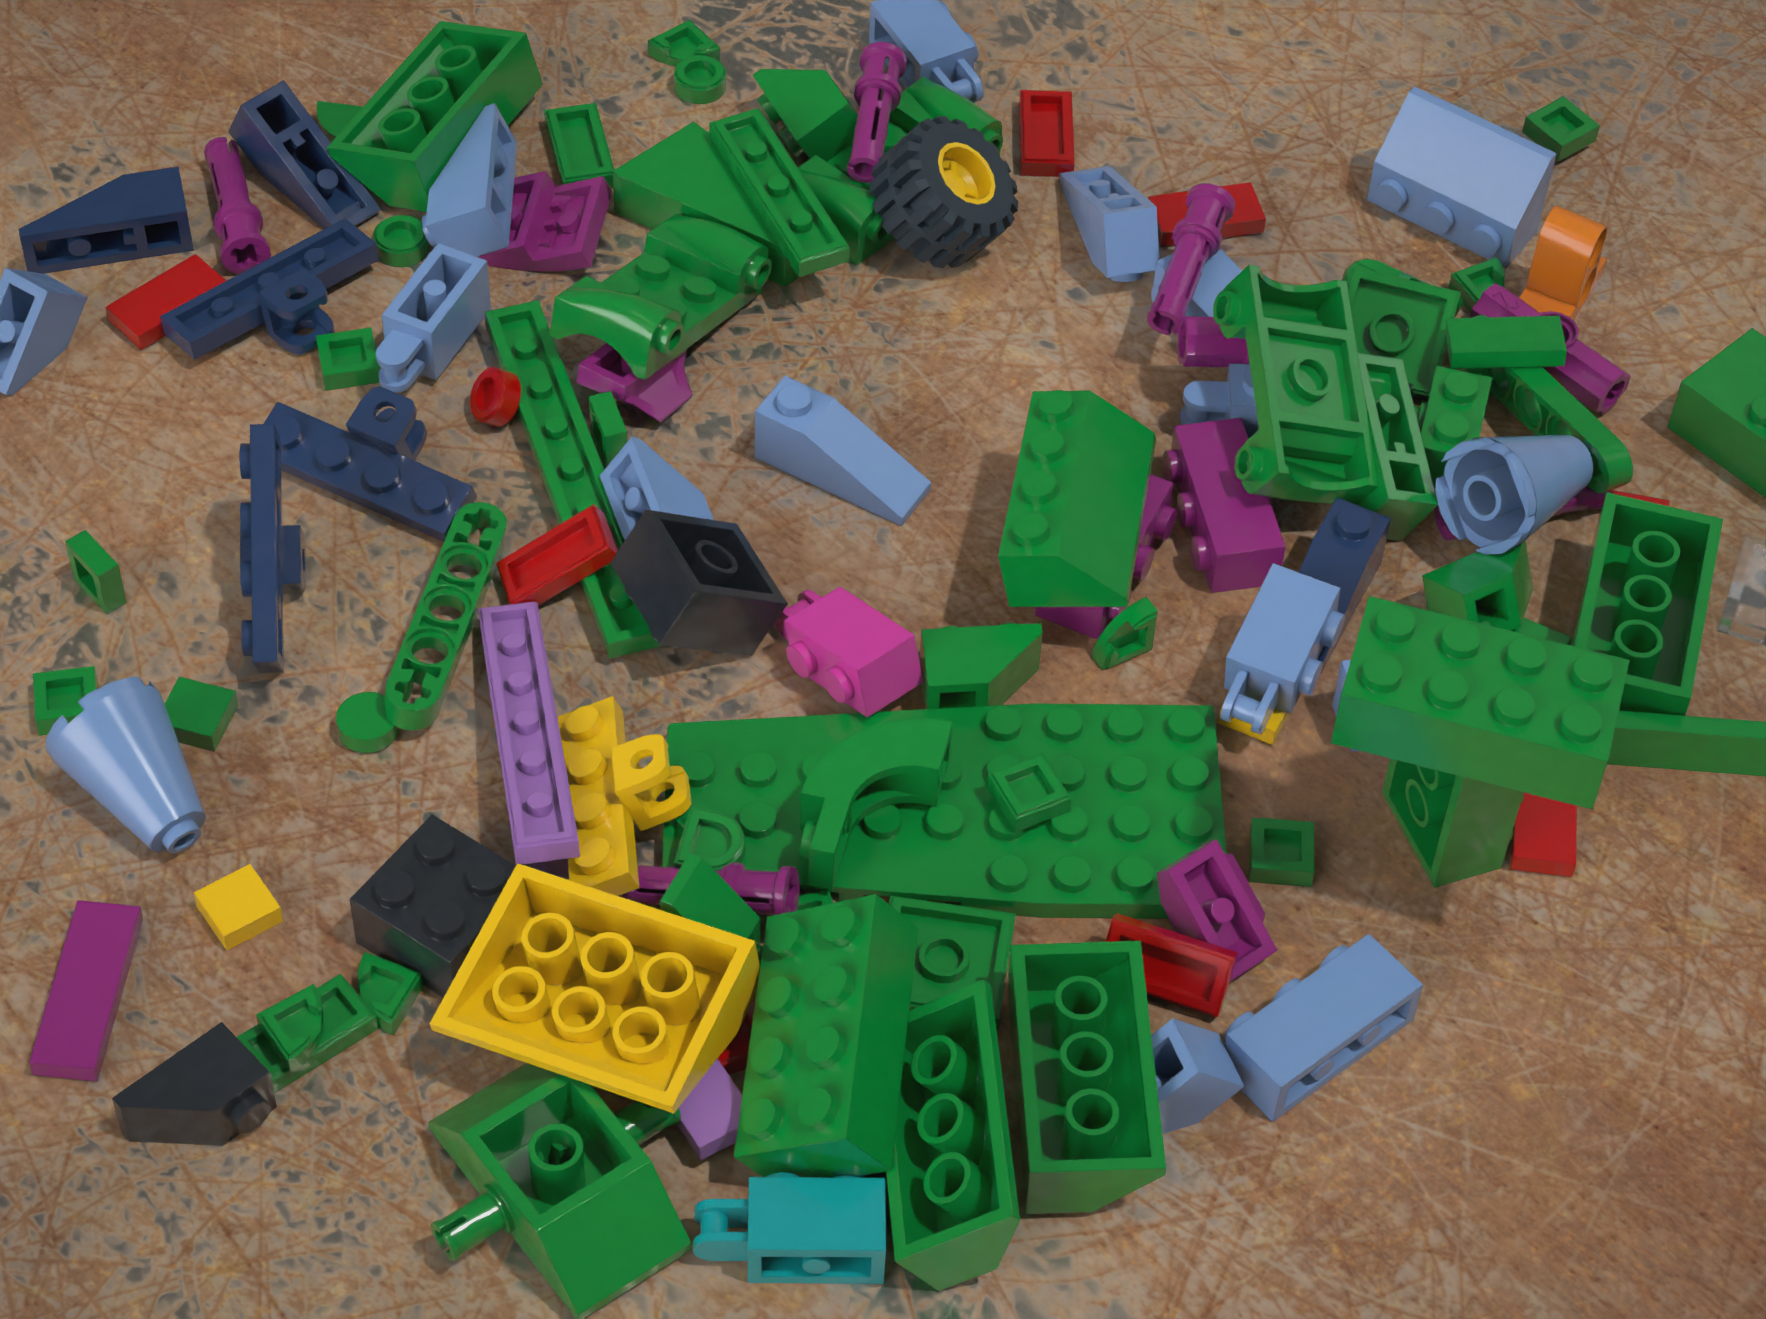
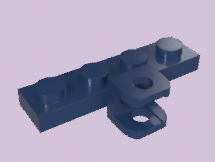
(276, 292)
(373, 461)
(269, 552)

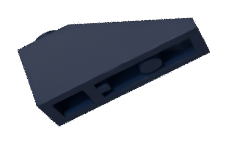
(294, 158)
(115, 223)
(1347, 556)

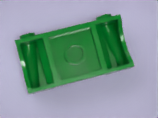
(850, 201)
(668, 295)
(1305, 390)

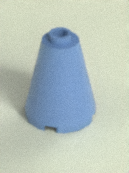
(1509, 486)
(131, 763)

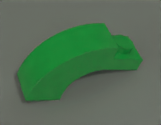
(862, 774)

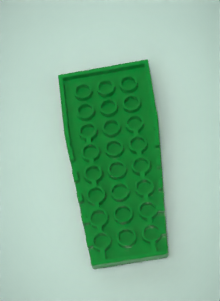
(1135, 775)

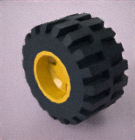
(944, 192)

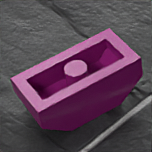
(655, 396)
(1215, 903)

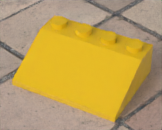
(601, 989)

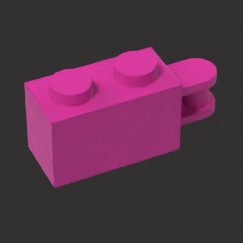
(850, 649)

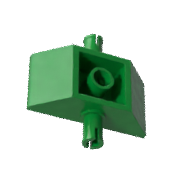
(562, 1183)

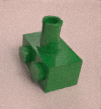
(1452, 414)

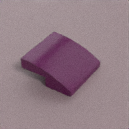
(553, 224)

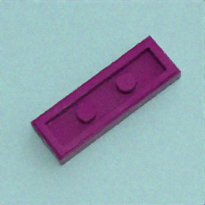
(86, 991)

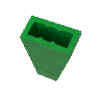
(692, 180)

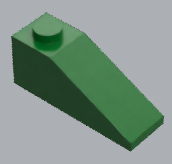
(1399, 453)

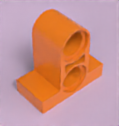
(1565, 263)

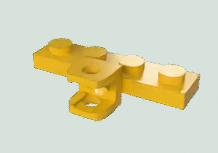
(613, 791)

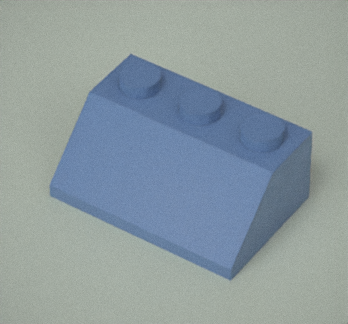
(1462, 177)

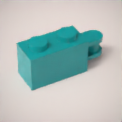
(800, 1229)

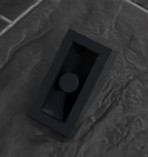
(198, 1094)

